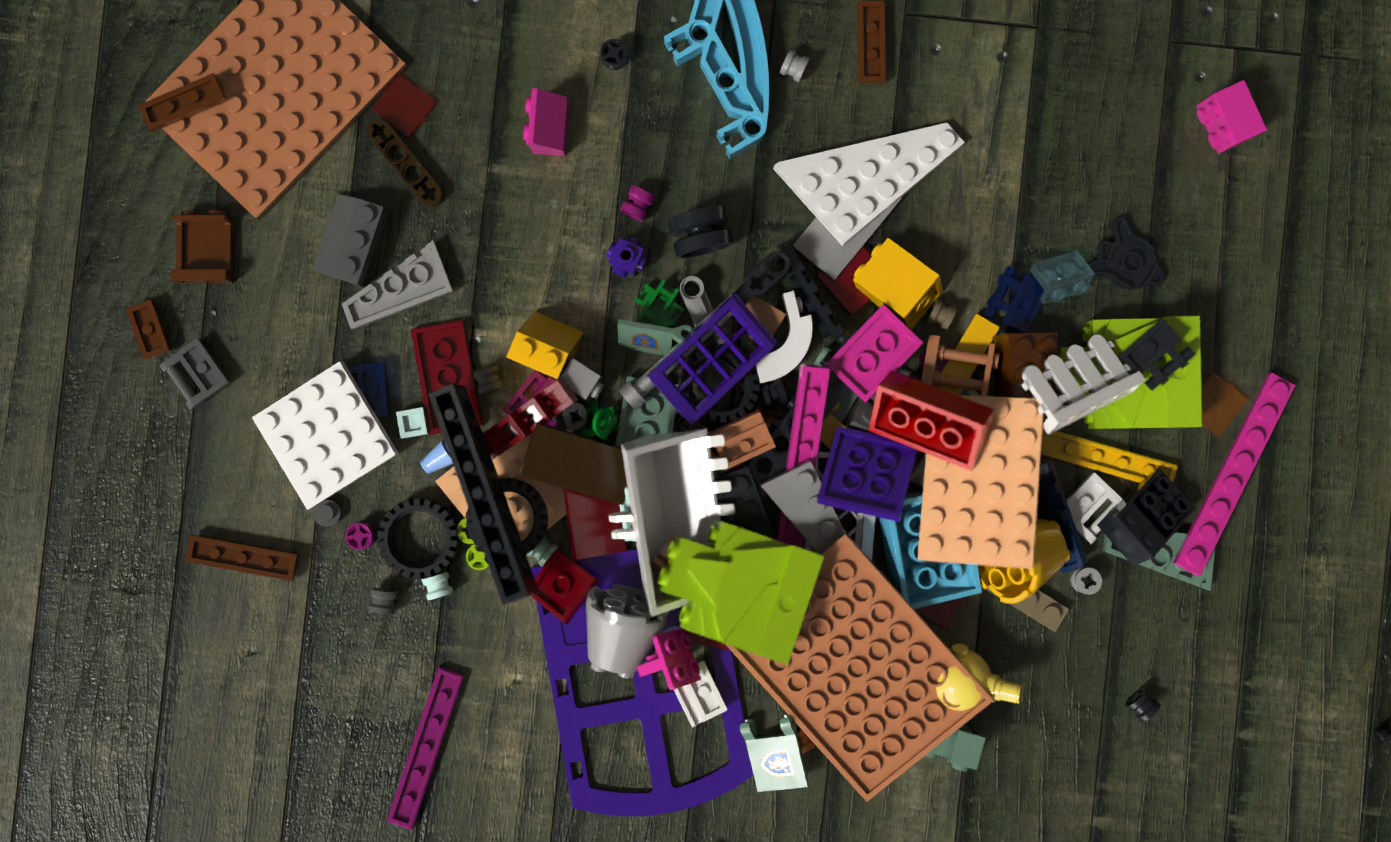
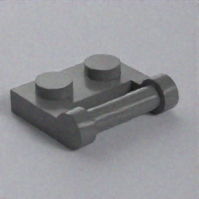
(202, 369)

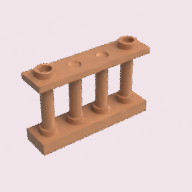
(937, 352)

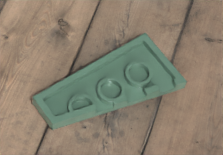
(1164, 561)

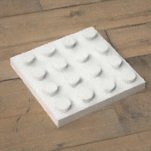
(325, 435)

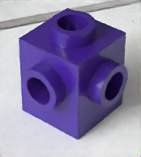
(626, 267)

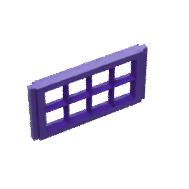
(675, 395)

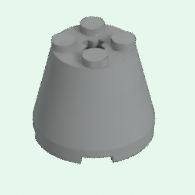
(620, 629)

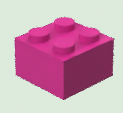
(1230, 117)

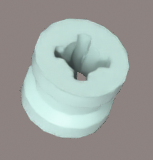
(437, 586)

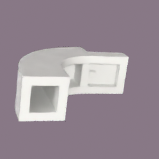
(786, 358)

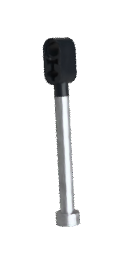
(635, 392)

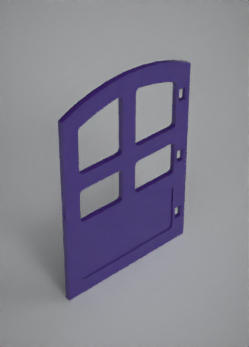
(568, 646)

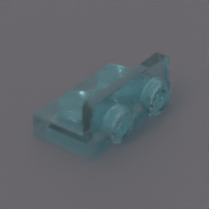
(1062, 276)

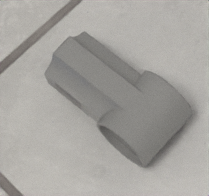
(699, 305)

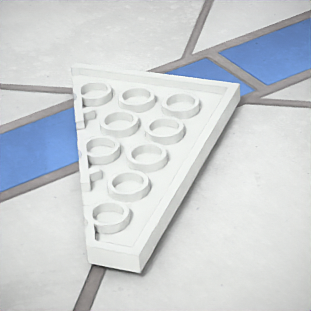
(862, 180)

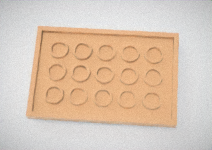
(992, 510)

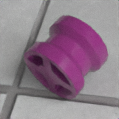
(355, 536)

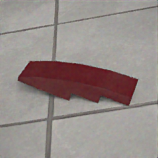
(524, 419)

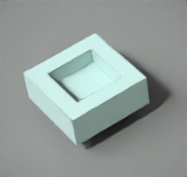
(412, 422)

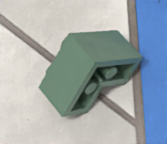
(961, 748)

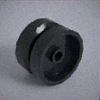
(700, 232)

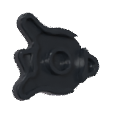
(1128, 260)

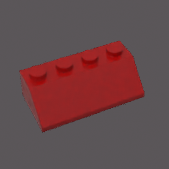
(930, 419)

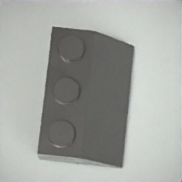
(351, 240)

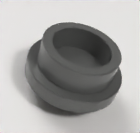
(327, 513)

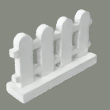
(1079, 403)

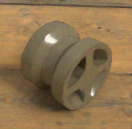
(941, 315)

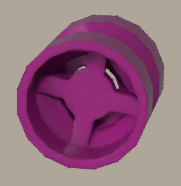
(637, 203)

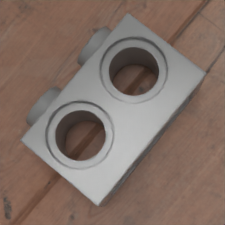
(583, 380)

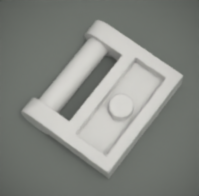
(1086, 501)

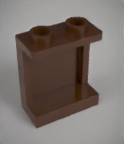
(203, 247)

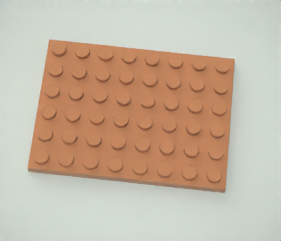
(291, 88)
(864, 674)

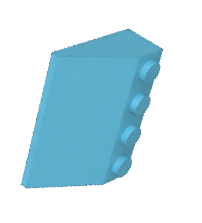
(922, 581)

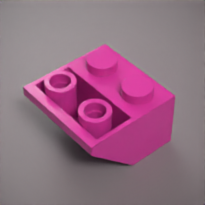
(547, 122)

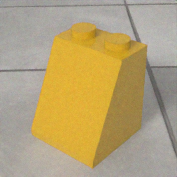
(898, 282)
(545, 345)

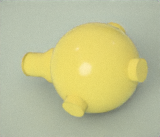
(962, 690)

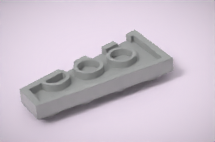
(406, 286)

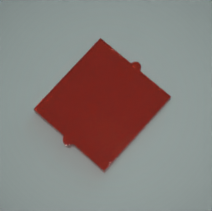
(403, 106)

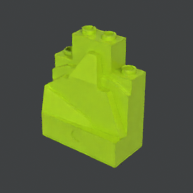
(1167, 406)
(742, 589)

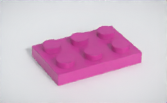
(873, 352)

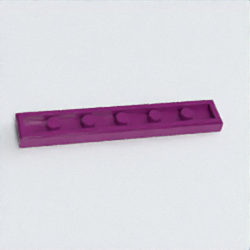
(425, 747)

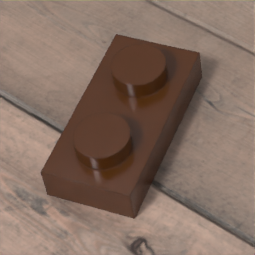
(148, 329)

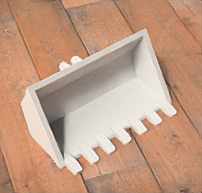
(670, 497)

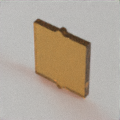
(1219, 404)

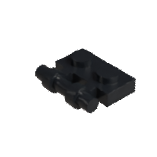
(1153, 346)

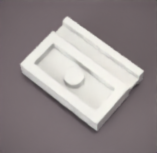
(702, 698)

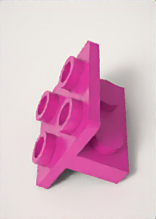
(674, 658)

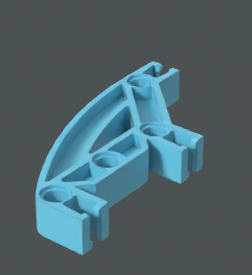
(749, 95)

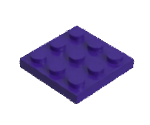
(867, 474)

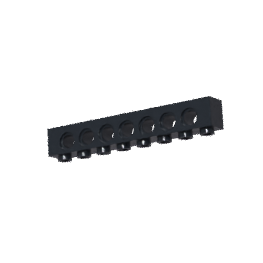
(782, 427)
(483, 493)

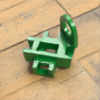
(662, 308)
(601, 425)

